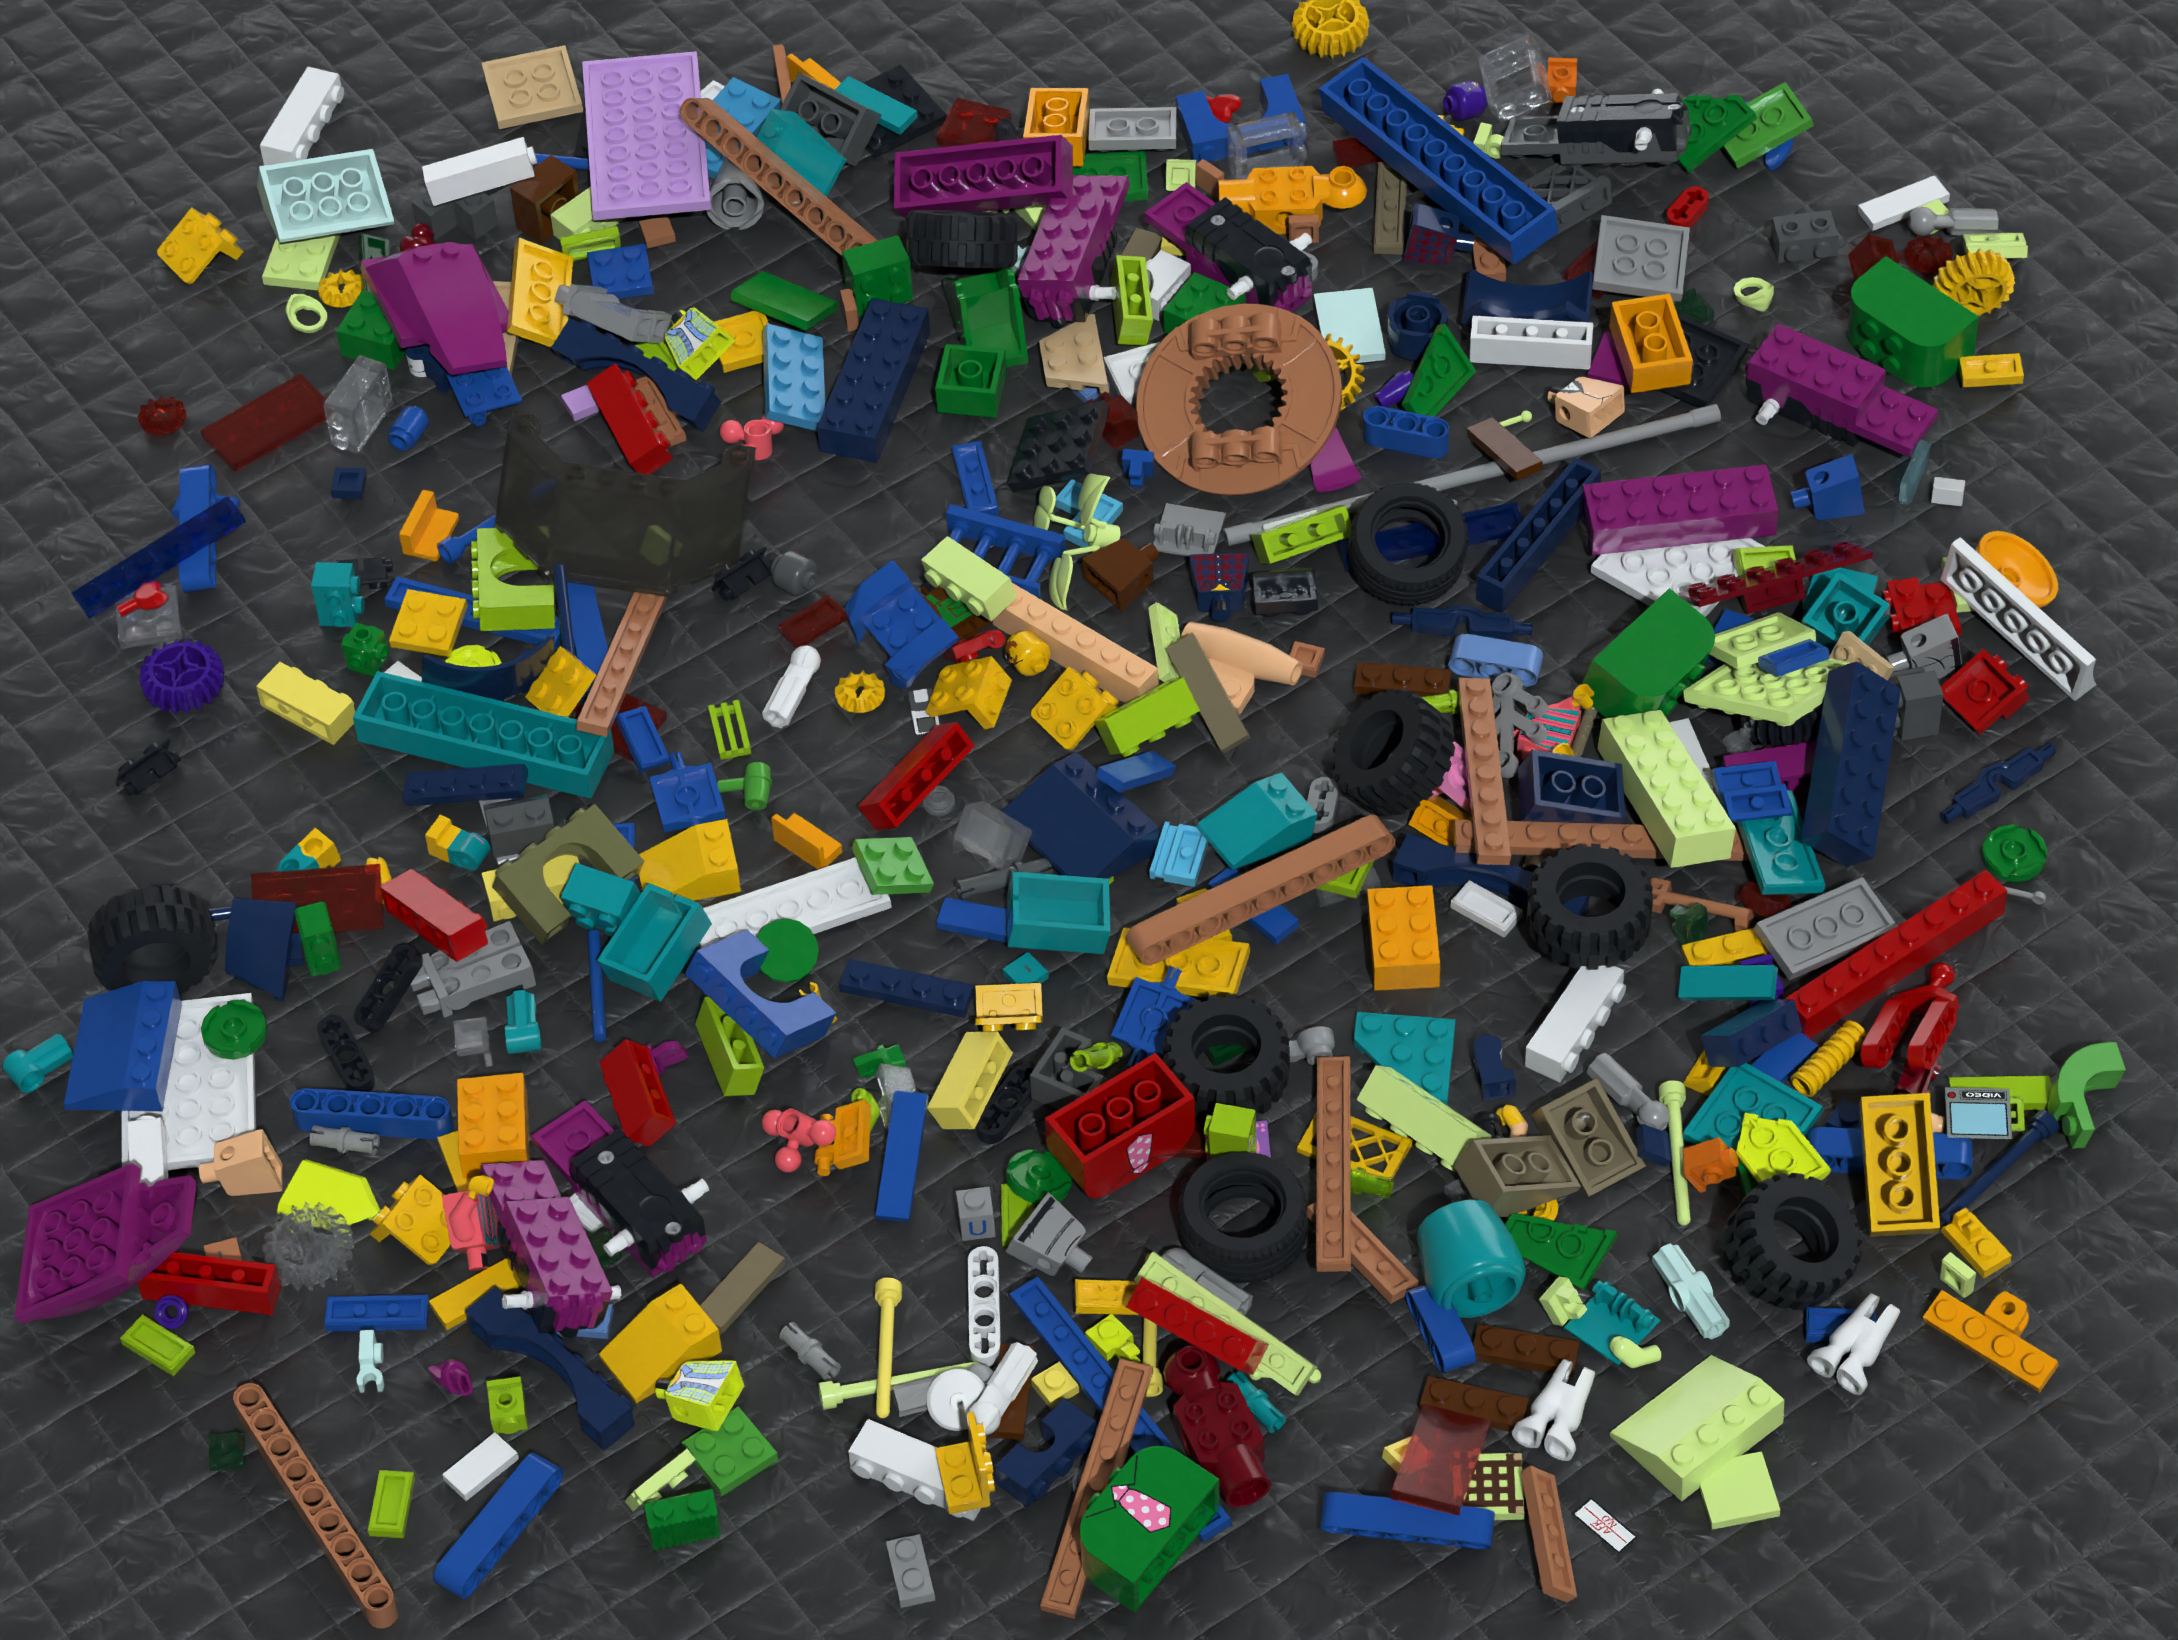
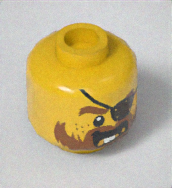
(1027, 653)

